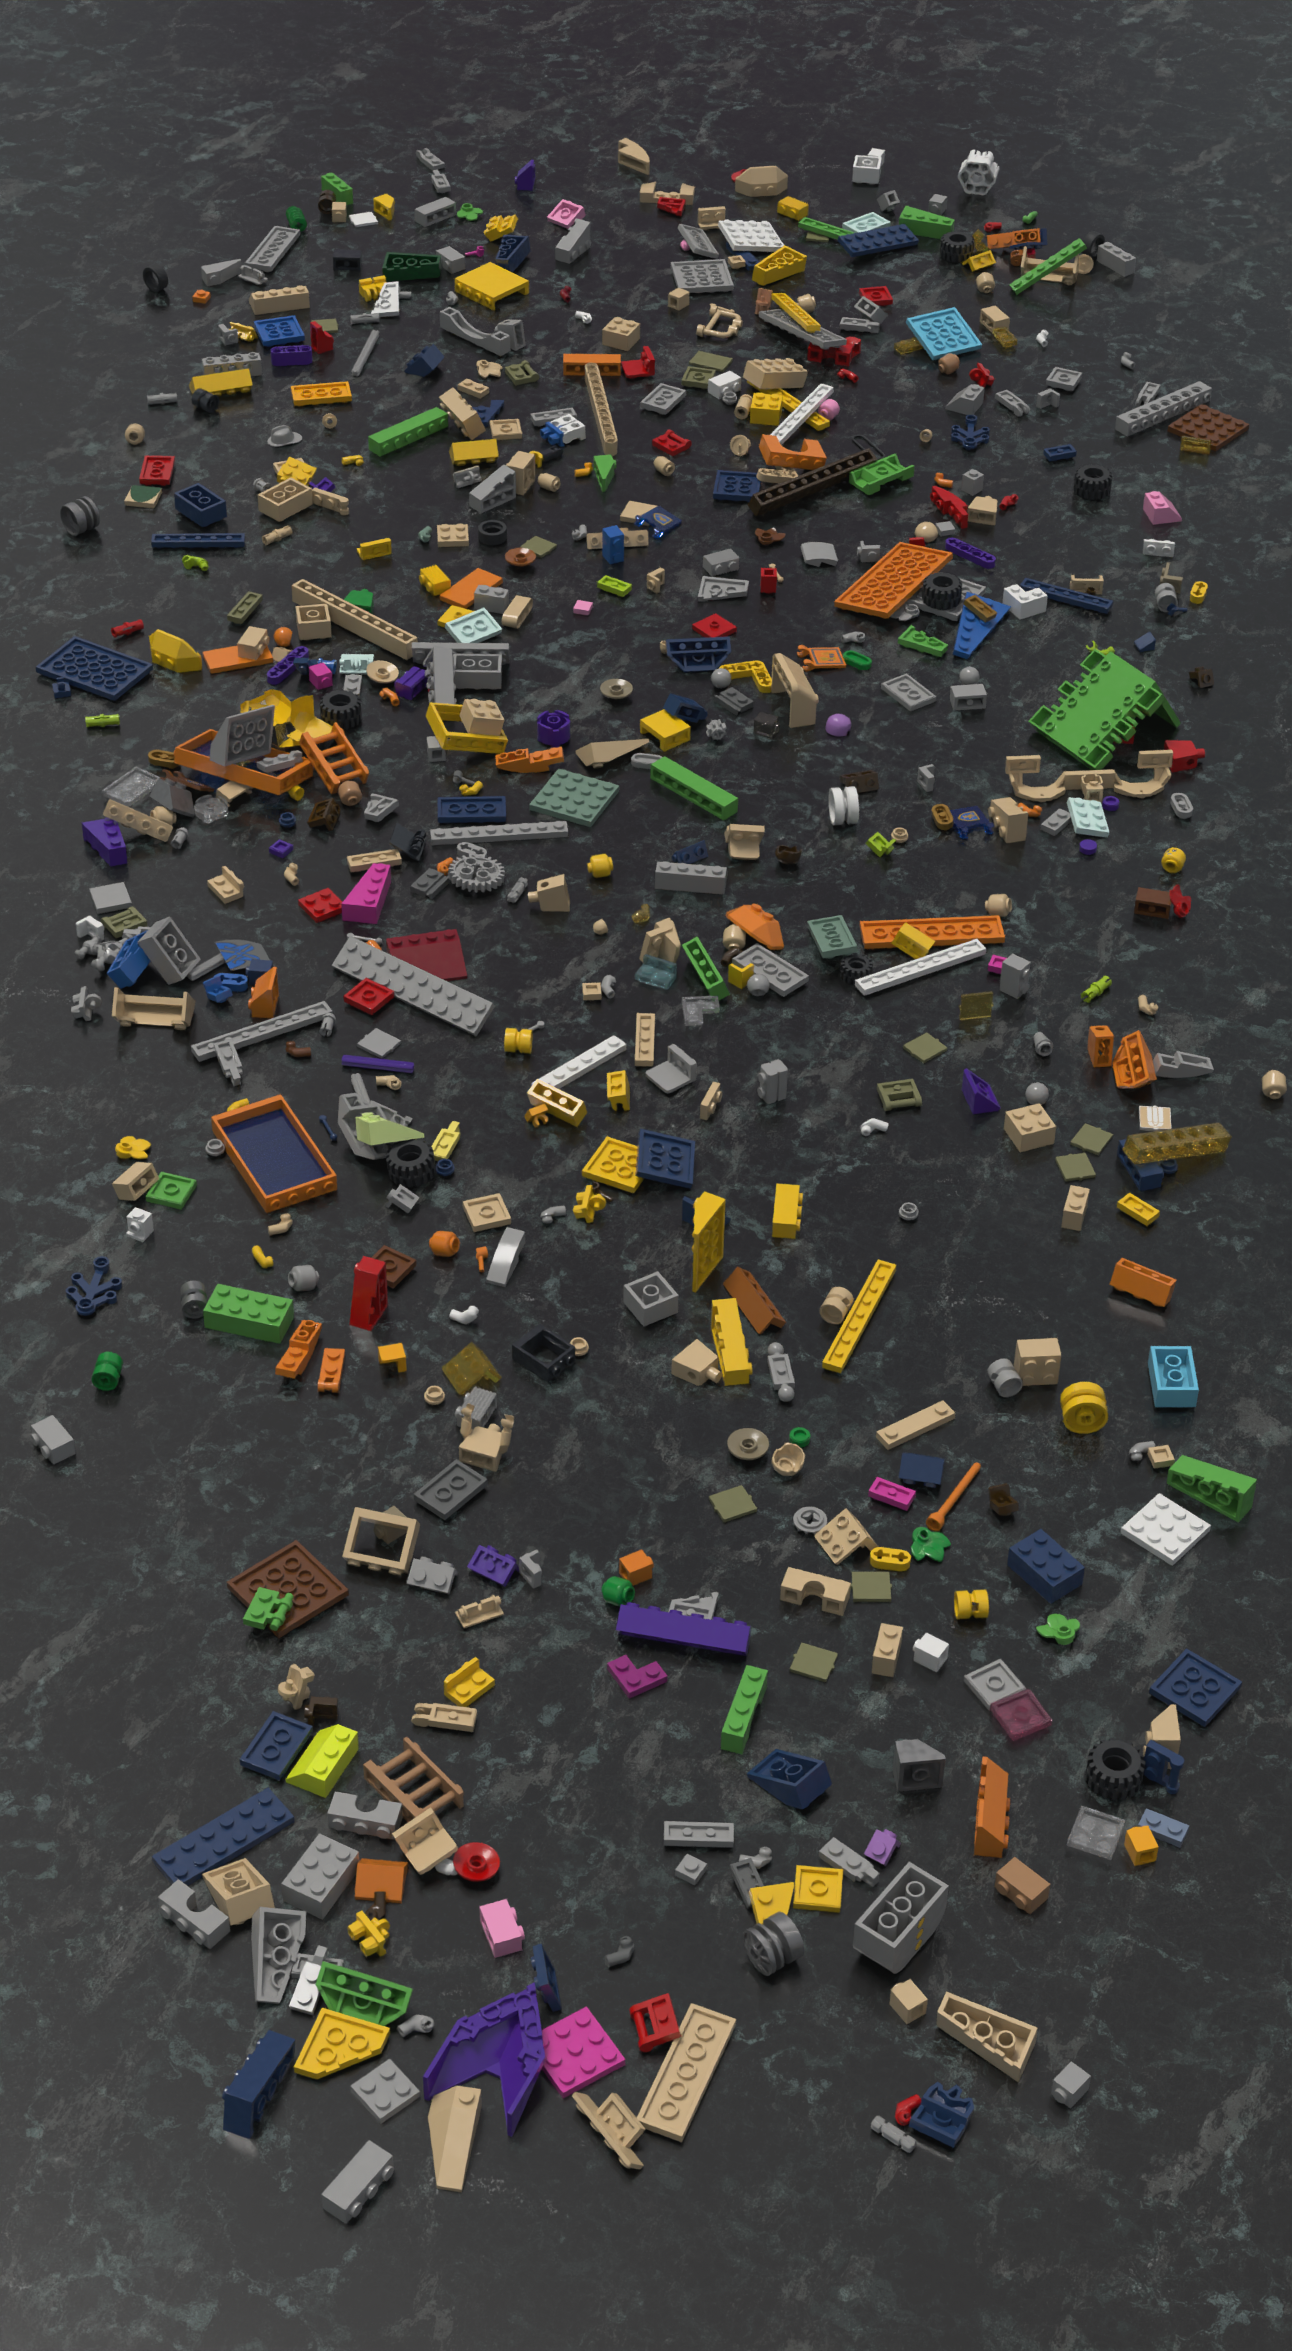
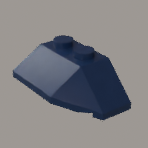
(698, 653)

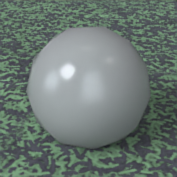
(969, 676)
(721, 678)
(758, 984)
(1037, 1093)

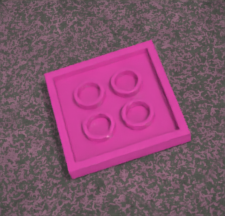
(578, 2052)

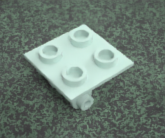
(355, 663)

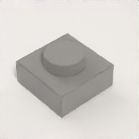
(690, 1869)

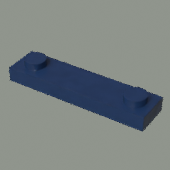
(750, 260)

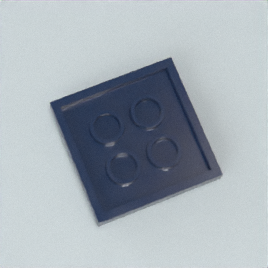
(735, 485)
(665, 1158)
(1195, 1687)

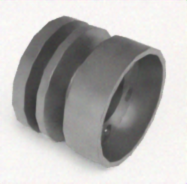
(79, 516)
(773, 1943)

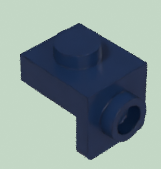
(303, 665)

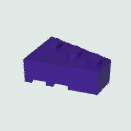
(107, 839)

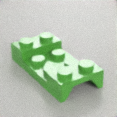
(878, 473)

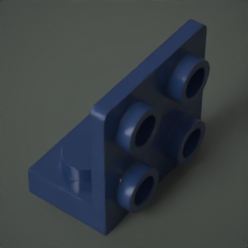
(1037, 245)

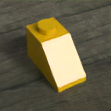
(384, 206)

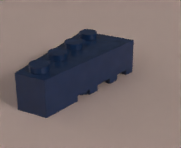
(512, 251)
(256, 2083)

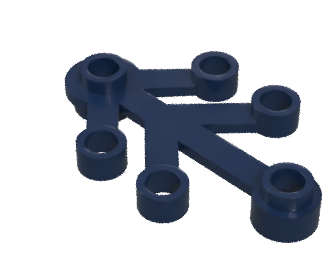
(970, 442)
(87, 1304)

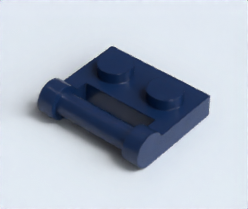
(1156, 1766)

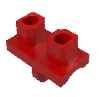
(981, 376)

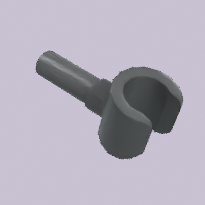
(458, 778)

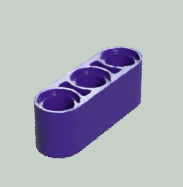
(291, 355)

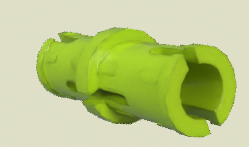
(102, 720)
(1096, 988)

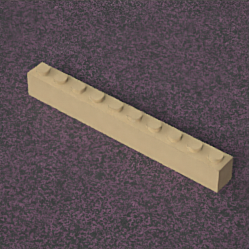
(356, 619)

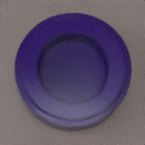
(1110, 803)
(1088, 847)

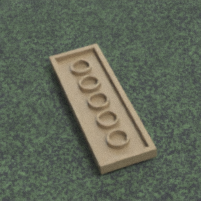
(686, 2072)

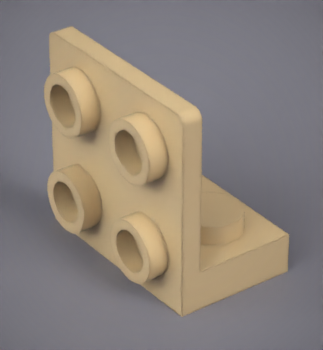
(844, 1536)

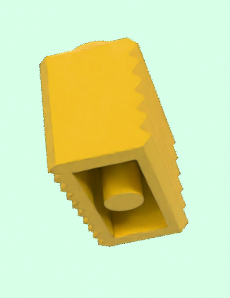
(792, 208)
(434, 580)

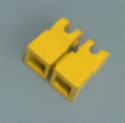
(371, 290)

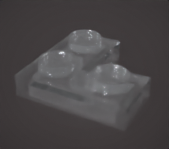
(695, 1006)

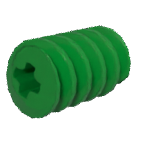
(296, 218)

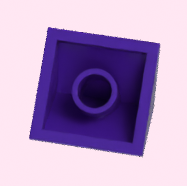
(978, 1094)

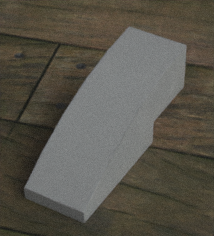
(1181, 1065)
(506, 1257)

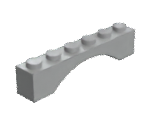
(453, 321)

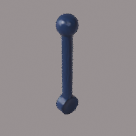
(323, 1119)

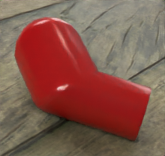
(992, 225)
(904, 2109)

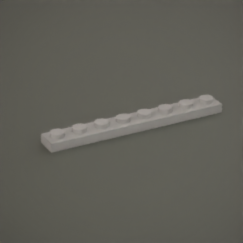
(499, 833)
(264, 1030)

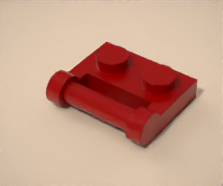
(669, 446)
(662, 2019)

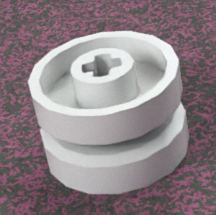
(843, 806)

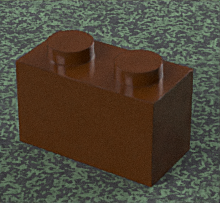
(1152, 903)

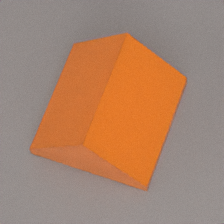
(380, 1876)

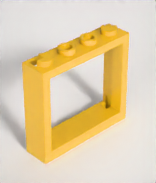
(461, 741)

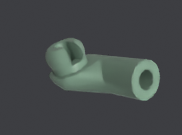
(424, 535)

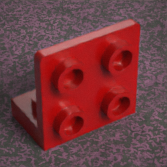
(640, 368)

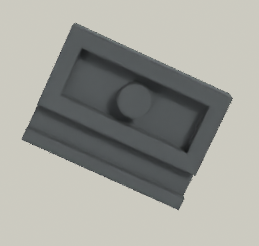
(734, 701)
(430, 883)

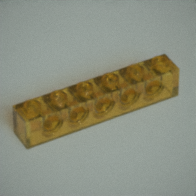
(1176, 1143)

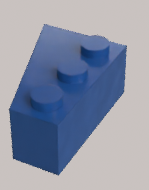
(129, 963)

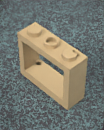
(374, 1563)

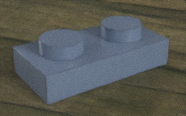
(1164, 1827)

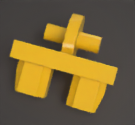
(588, 1204)
(373, 1931)

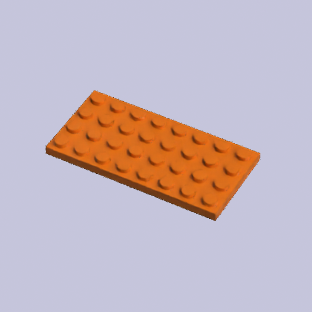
(893, 580)

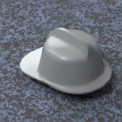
(282, 436)

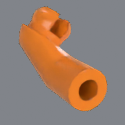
(1035, 812)
(443, 866)

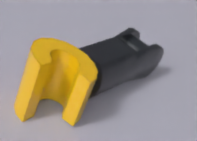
(546, 455)

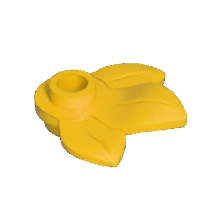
(133, 1148)

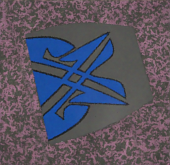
(240, 952)

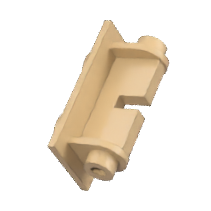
(478, 1613)

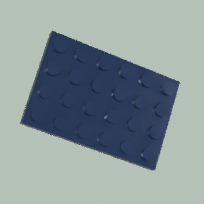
(94, 668)

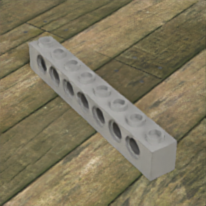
(1163, 408)

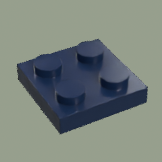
(546, 1978)

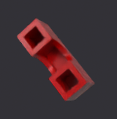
(841, 355)

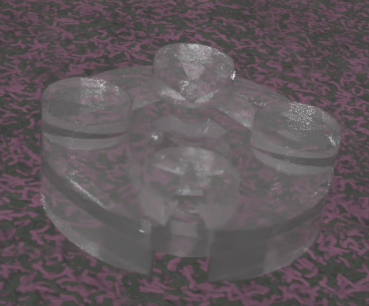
(211, 808)

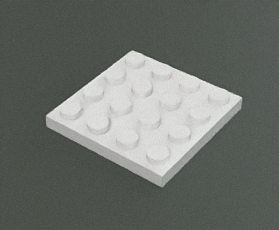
(750, 235)

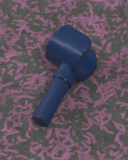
(1173, 608)

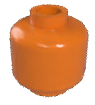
(444, 1243)

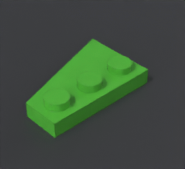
(919, 641)

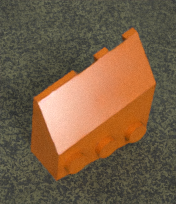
(991, 1811)

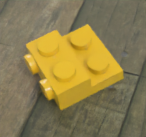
(498, 226)
(297, 470)

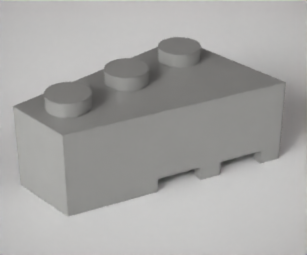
(494, 490)

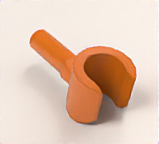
(480, 1255)

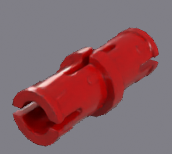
(118, 631)

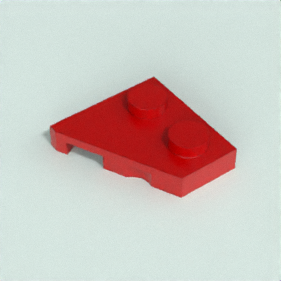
(671, 205)

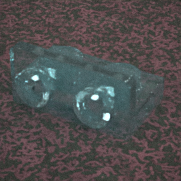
(657, 972)

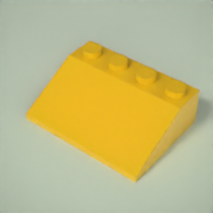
(707, 1236)

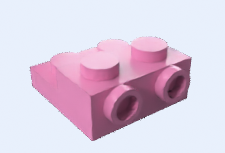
(566, 213)

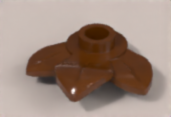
(769, 536)

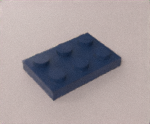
(276, 1745)

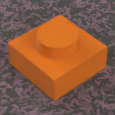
(201, 296)

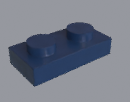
(1060, 452)

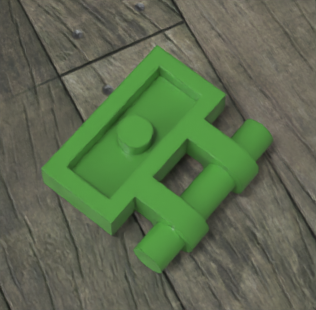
(262, 1607)

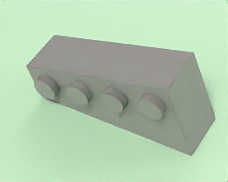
(440, 675)

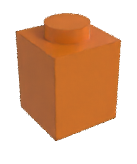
(636, 1567)

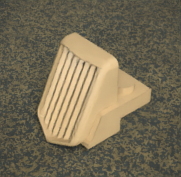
(744, 841)
(662, 942)

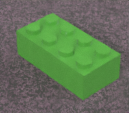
(248, 1313)

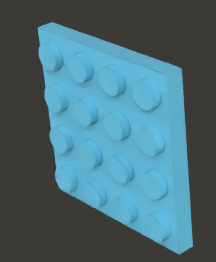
(943, 333)

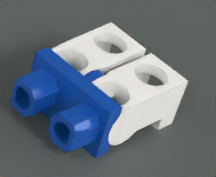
(563, 430)

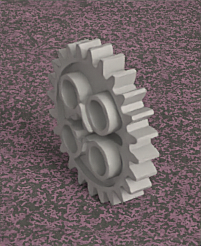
(465, 870)

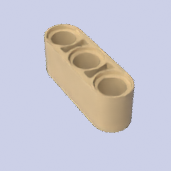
(517, 611)

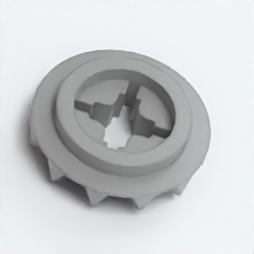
(804, 1514)

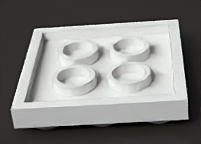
(1165, 1529)

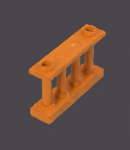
(326, 769)

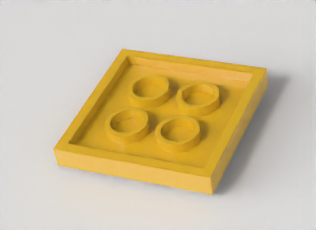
(614, 1165)

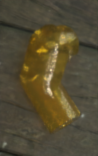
(642, 915)

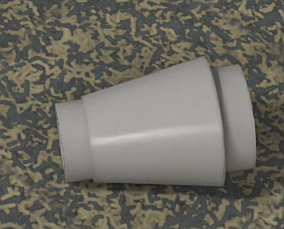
(1042, 1044)

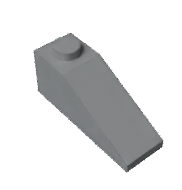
(220, 272)

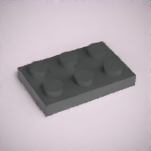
(450, 1489)

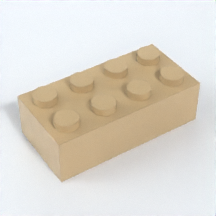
(775, 373)

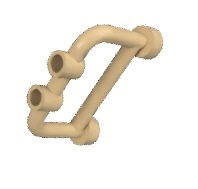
(715, 313)

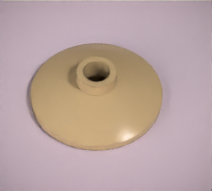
(382, 671)

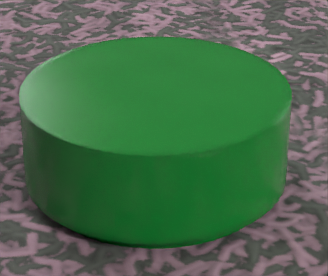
(799, 1436)

